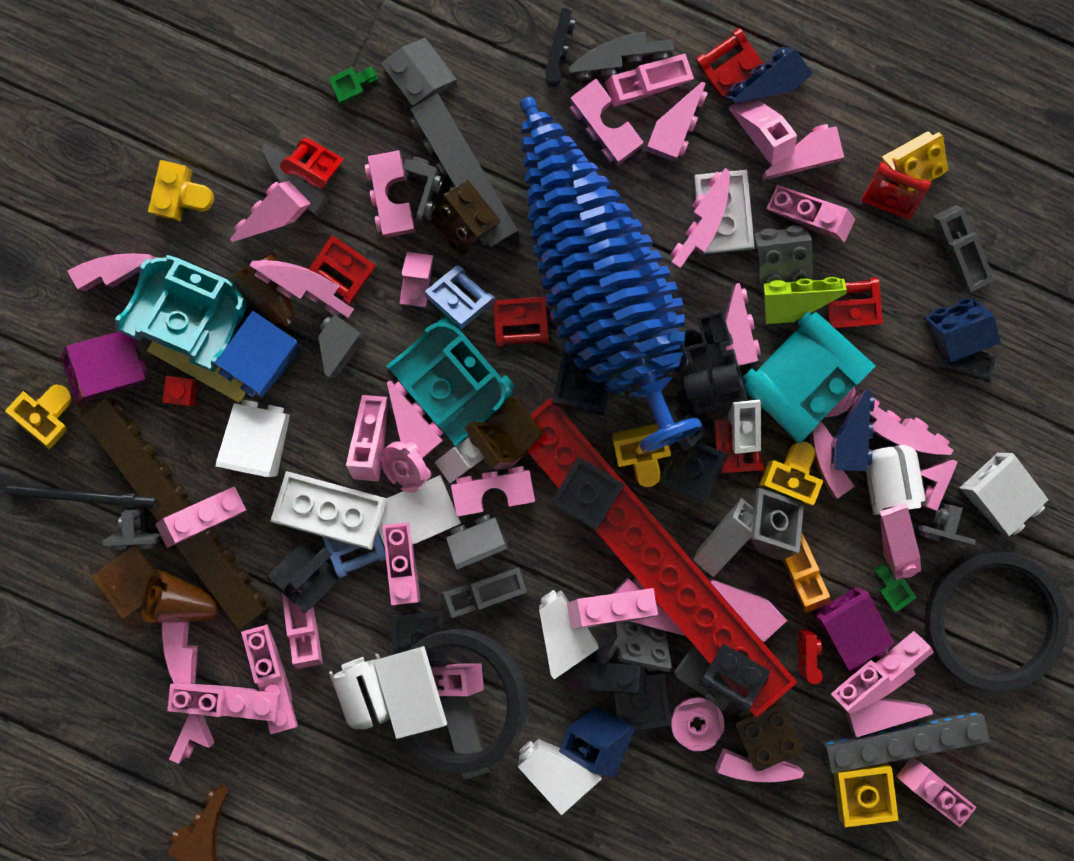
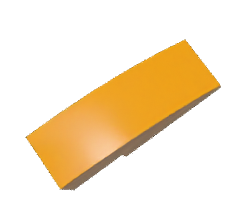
(807, 578)

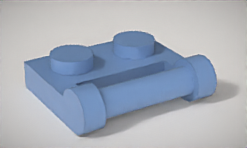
(454, 302)
(339, 548)

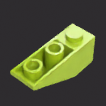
(792, 300)

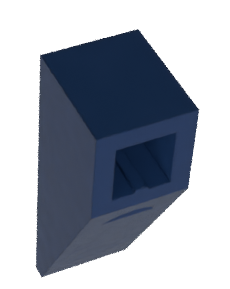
(777, 76)
(851, 442)

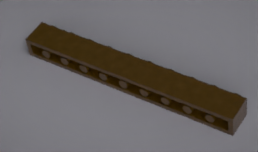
(154, 480)

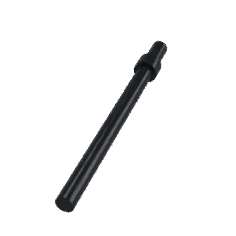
(128, 500)

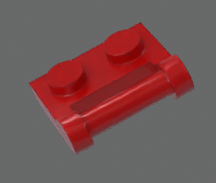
(733, 70)
(318, 168)
(892, 197)
(347, 263)
(857, 312)
(518, 313)
(734, 462)
(808, 649)

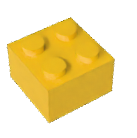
(866, 795)

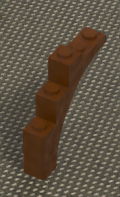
(201, 841)

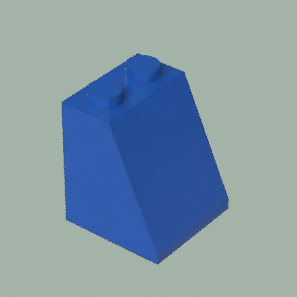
(257, 355)

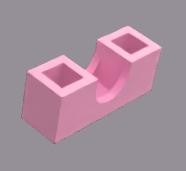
(618, 142)
(385, 171)
(469, 493)
(200, 517)
(612, 608)

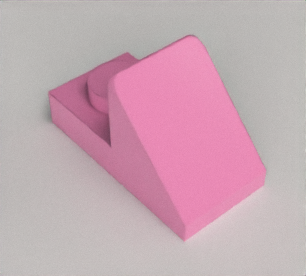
(416, 279)
(940, 476)
(194, 730)

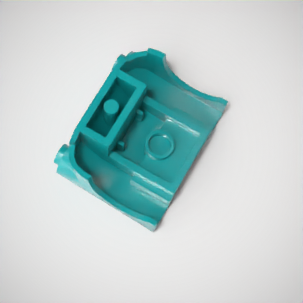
(183, 310)
(807, 376)
(451, 379)

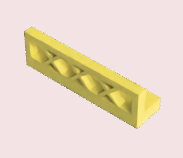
(214, 380)

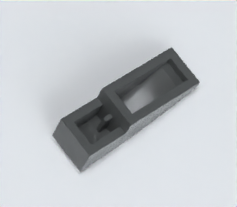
(315, 197)
(963, 247)
(482, 593)
(463, 729)

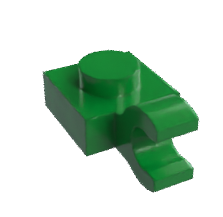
(349, 84)
(895, 592)

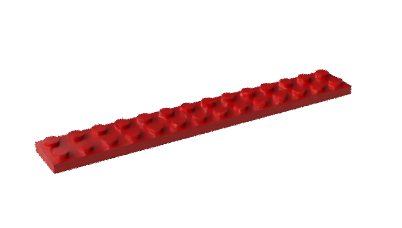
(660, 561)

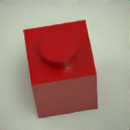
(181, 391)

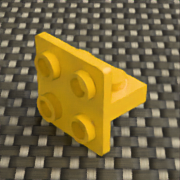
(919, 158)

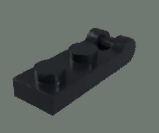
(559, 48)

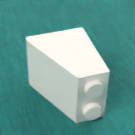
(254, 439)
(1005, 493)
(563, 645)
(555, 774)

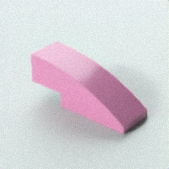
(648, 79)
(110, 269)
(835, 480)
(303, 635)
(179, 656)
(741, 768)

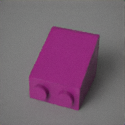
(102, 366)
(854, 628)

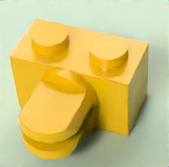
(175, 192)
(41, 416)
(629, 452)
(793, 476)

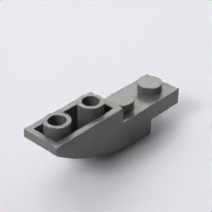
(608, 57)

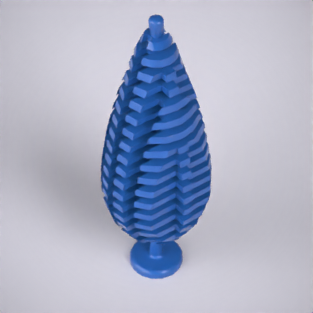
(602, 275)

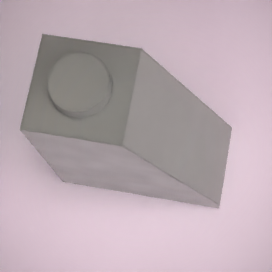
(726, 539)

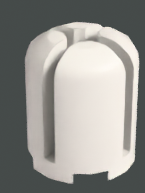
(895, 479)
(351, 695)

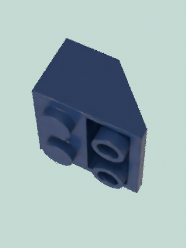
(963, 329)
(598, 741)

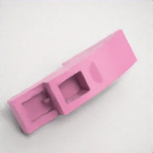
(709, 213)
(300, 282)
(909, 433)
(270, 674)
(883, 677)
(223, 701)

